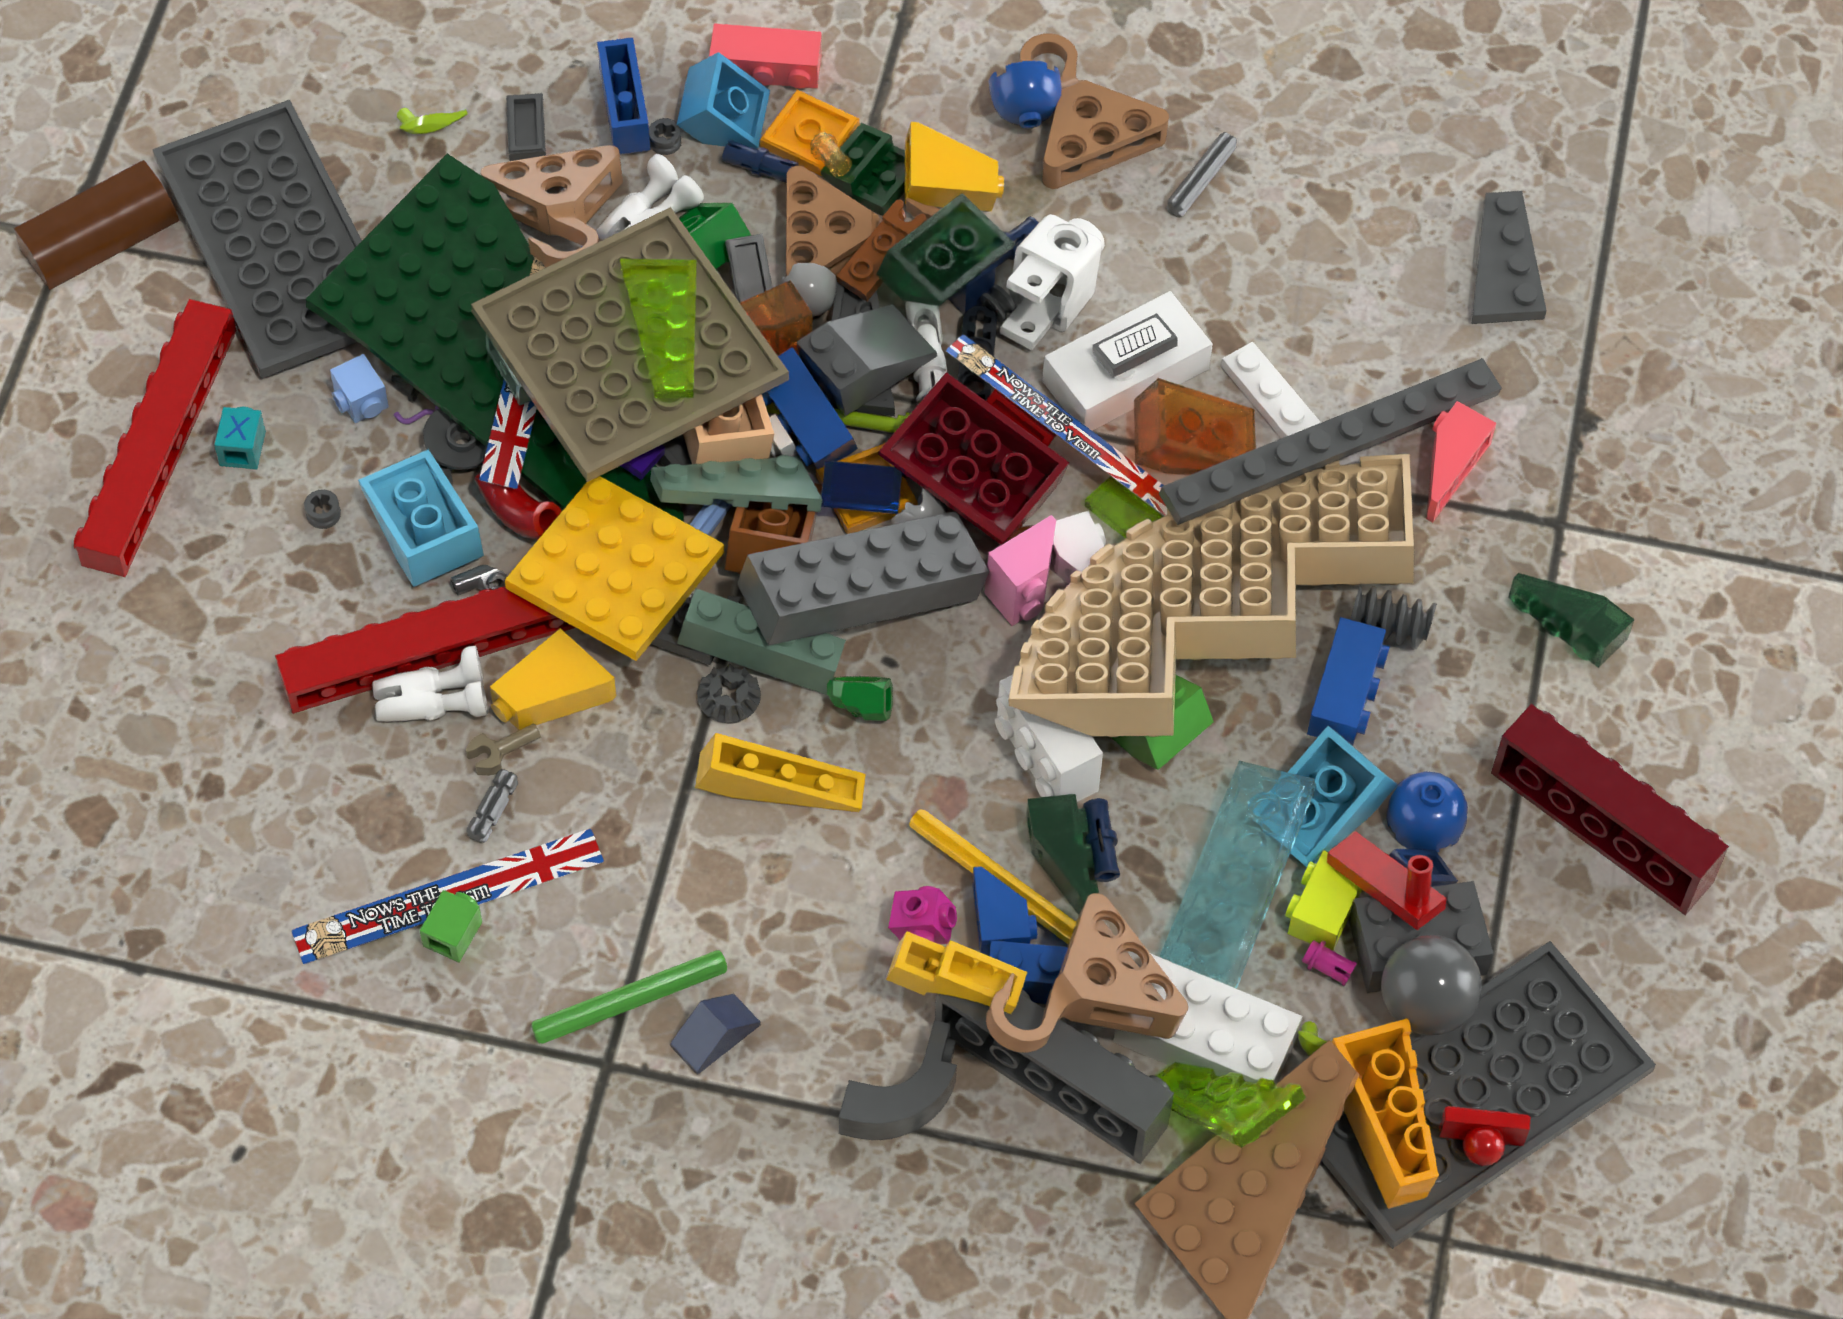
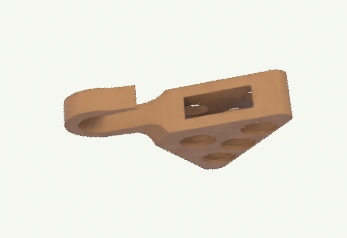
(1092, 120)
(564, 211)
(825, 215)
(1098, 985)

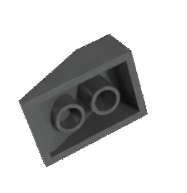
(863, 355)

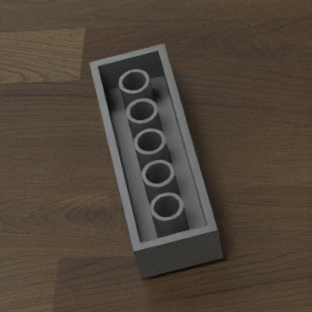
(862, 577)
(1069, 1074)

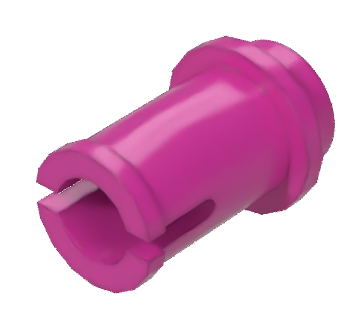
(1327, 961)

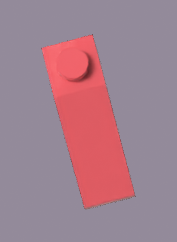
(1457, 447)

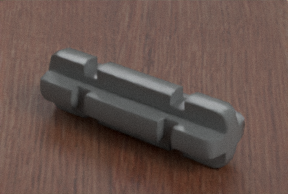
(492, 806)

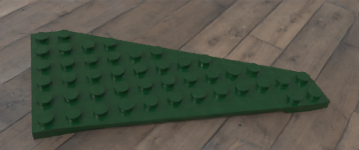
(410, 305)

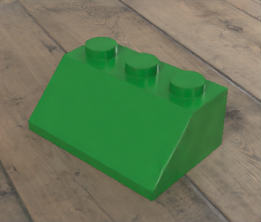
(712, 225)

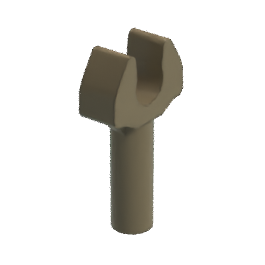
(497, 749)

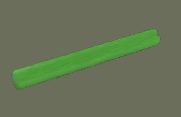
(629, 996)

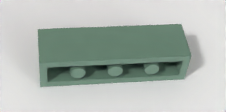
(732, 634)

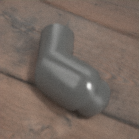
(478, 578)

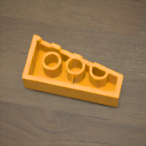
(1389, 1111)

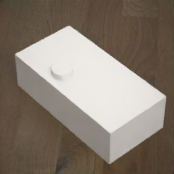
(1096, 397)

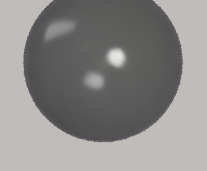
(1431, 984)

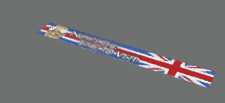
(1058, 421)
(509, 433)
(414, 905)

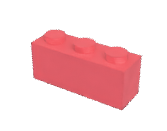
(771, 54)

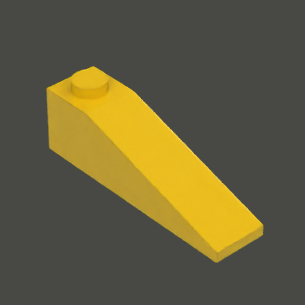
(775, 776)

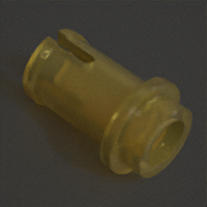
(825, 148)

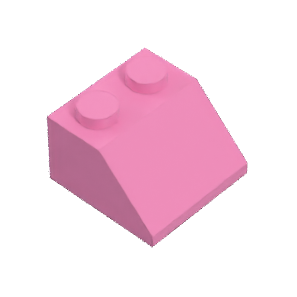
(1021, 572)

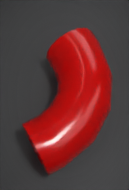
(518, 509)

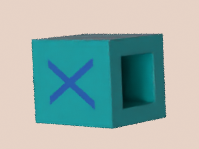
(240, 437)

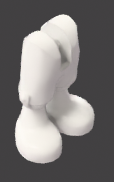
(636, 206)
(416, 695)

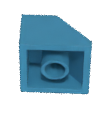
(722, 103)

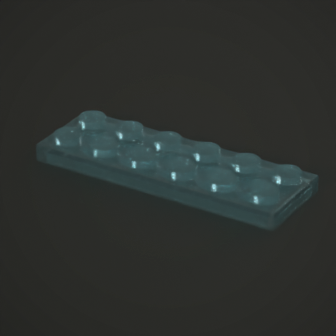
(1238, 872)

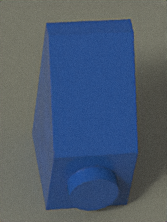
(1000, 912)

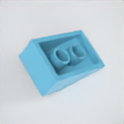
(422, 518)
(1345, 794)

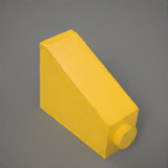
(944, 168)
(551, 684)

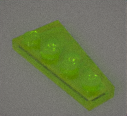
(665, 319)
(1228, 1103)

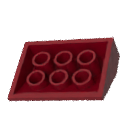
(975, 459)

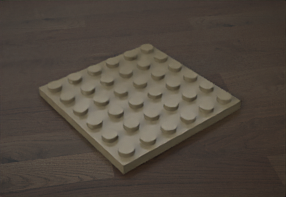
(582, 360)

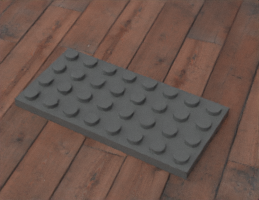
(264, 229)
(1529, 1048)

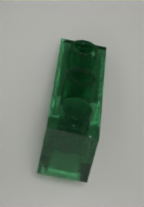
(1576, 616)
(1058, 845)

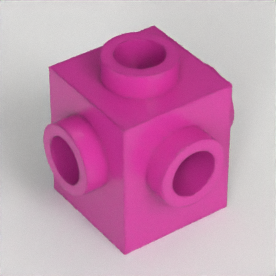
(923, 913)

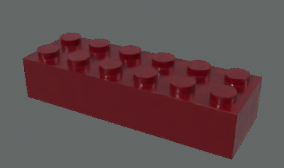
(1609, 808)

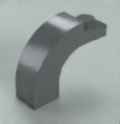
(899, 1109)

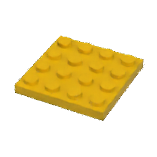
(614, 566)

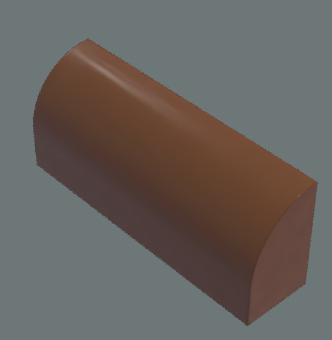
(96, 224)

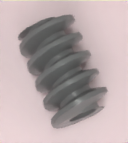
(1393, 616)

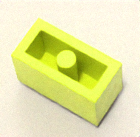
(1323, 906)

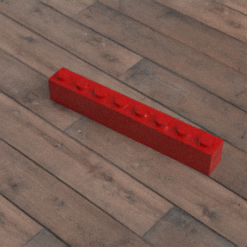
(155, 438)
(415, 640)

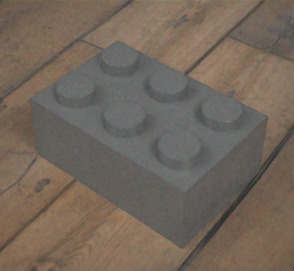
(1380, 931)

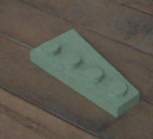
(738, 482)

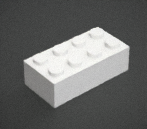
(1221, 1029)

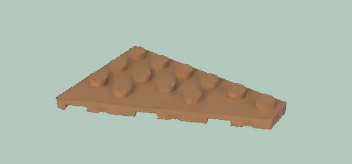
(1233, 1205)

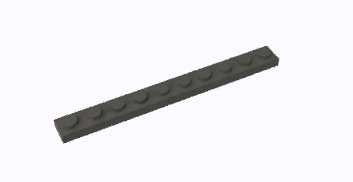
(1327, 441)

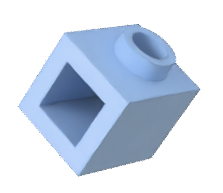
(358, 389)

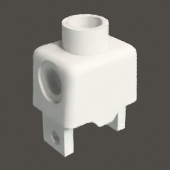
(1050, 256)

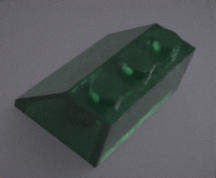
(943, 254)

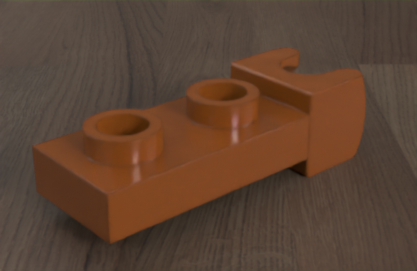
(861, 270)

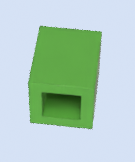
(451, 925)

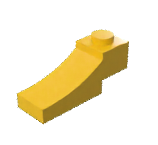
(952, 971)

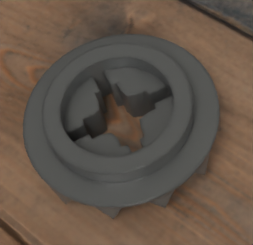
(722, 707)

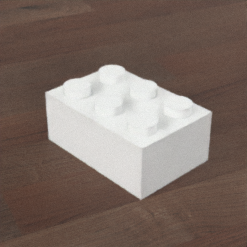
(1056, 755)

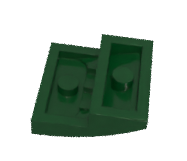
(875, 172)

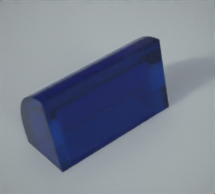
(861, 487)

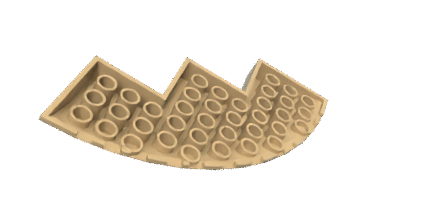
(1209, 592)

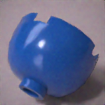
(1026, 93)
(1427, 811)

